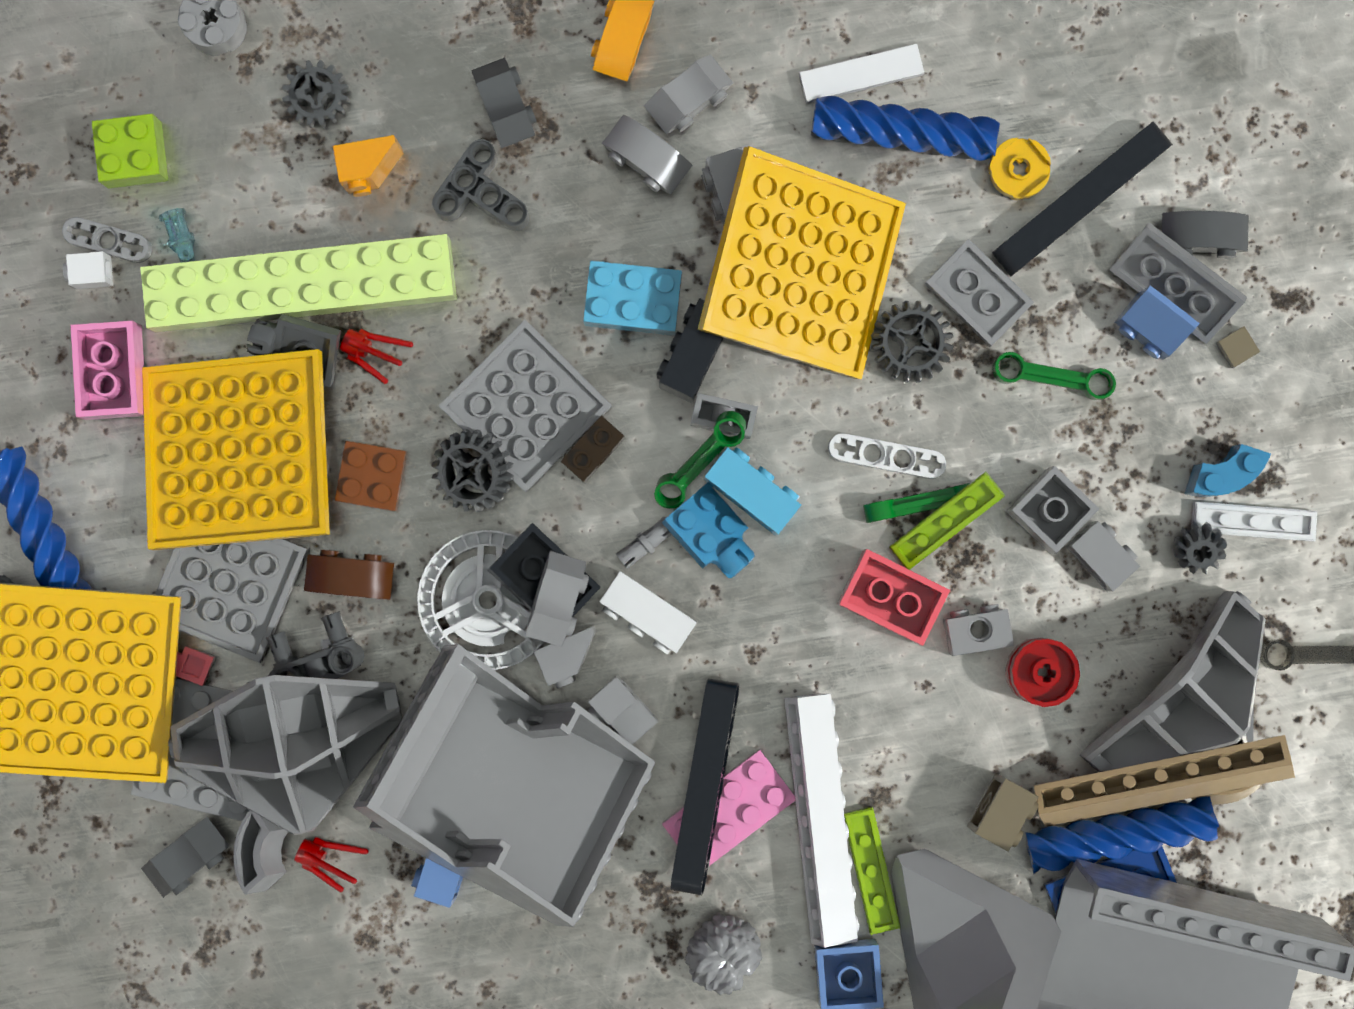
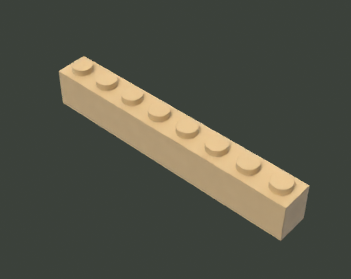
(1165, 781)

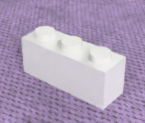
(647, 613)

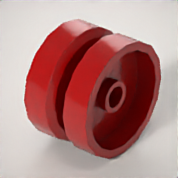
(1060, 677)

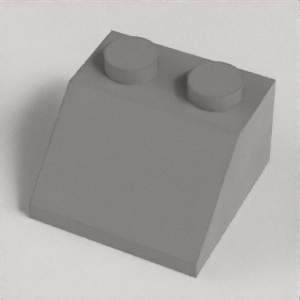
(564, 662)

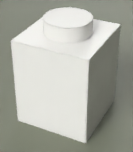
(88, 270)

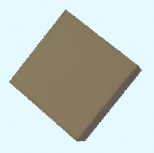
(1238, 347)

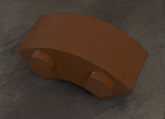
(349, 576)

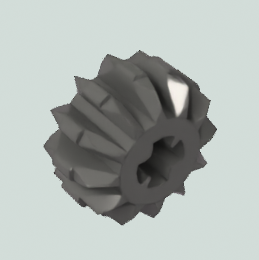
(1197, 539)

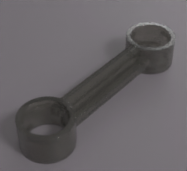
(1308, 655)

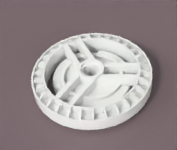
(462, 603)

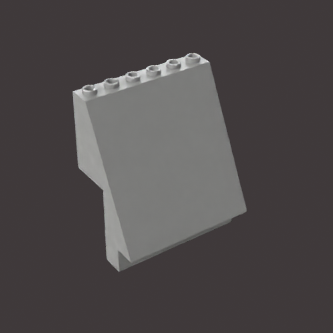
(505, 787)

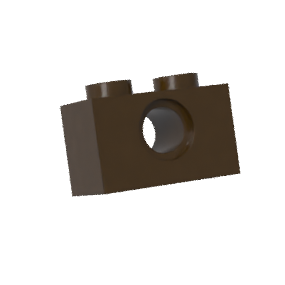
(593, 449)

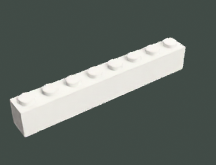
(821, 820)

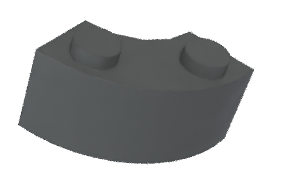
(503, 102)
(1208, 231)
(185, 857)

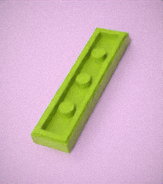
(947, 520)
(871, 871)

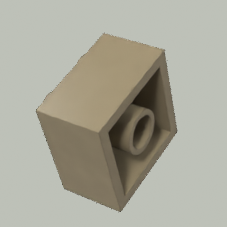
(1003, 812)

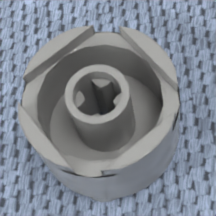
(213, 37)

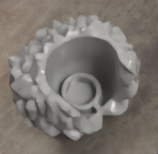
(723, 953)

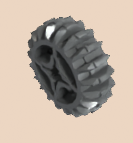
(924, 347)
(453, 455)

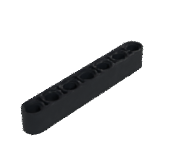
(1082, 198)
(705, 787)

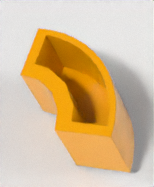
(621, 37)

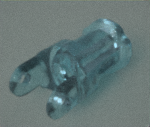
(182, 241)

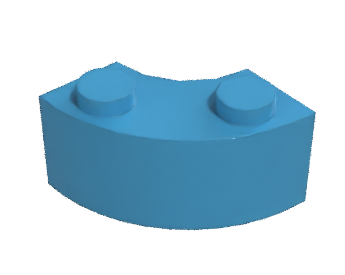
(1230, 474)

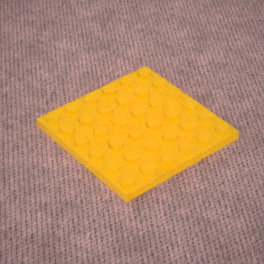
(801, 264)
(235, 450)
(87, 682)

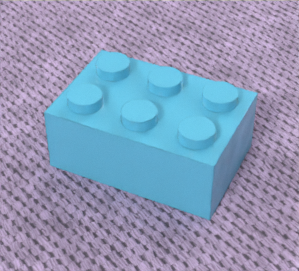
(632, 298)
(753, 490)

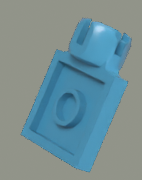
(711, 532)

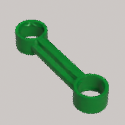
(1054, 376)
(700, 459)
(909, 504)

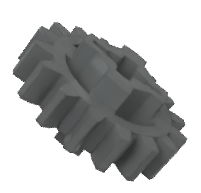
(303, 95)

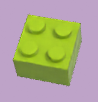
(130, 151)

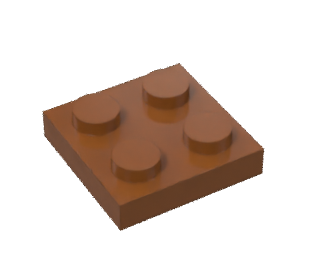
(370, 476)

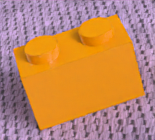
(366, 163)

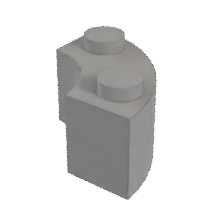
(689, 94)
(647, 154)
(556, 598)
(258, 854)

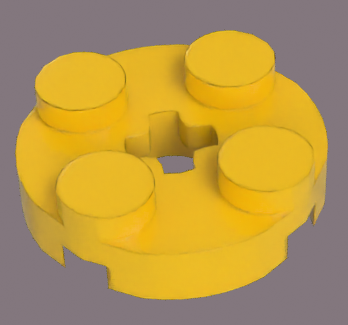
(1037, 169)

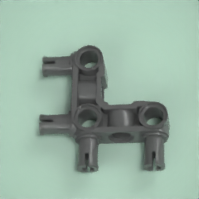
(322, 663)

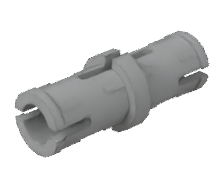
(643, 544)

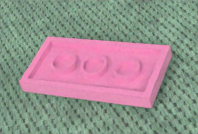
(748, 800)

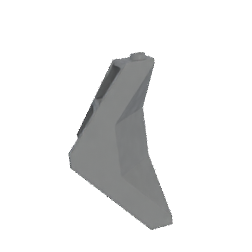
(1200, 702)
(287, 744)
(969, 938)

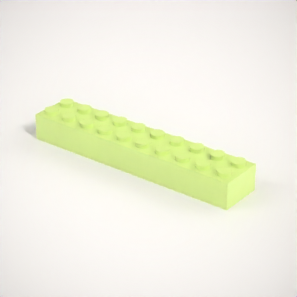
(298, 283)

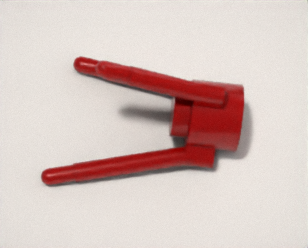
(357, 345)
(312, 858)

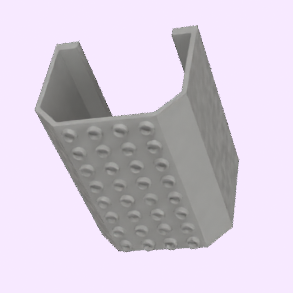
(1180, 946)

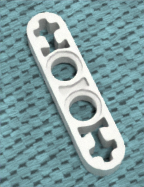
(886, 459)

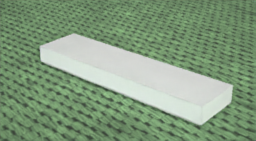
(862, 73)
(1257, 521)

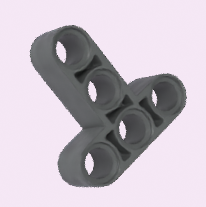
(476, 190)

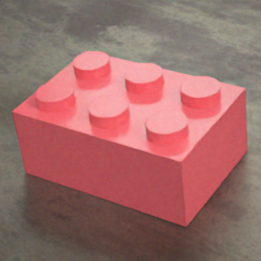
(893, 597)

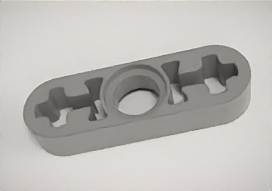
(88, 226)

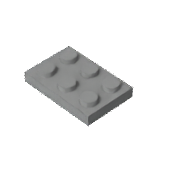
(979, 293)

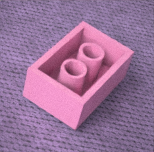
(107, 370)

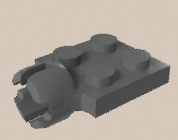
(294, 335)

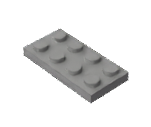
(1179, 277)

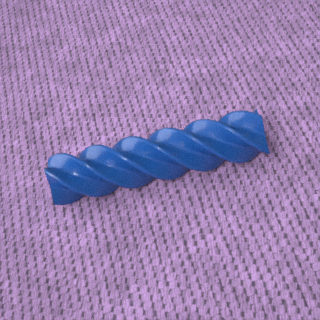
(895, 125)
(31, 518)
(1119, 834)

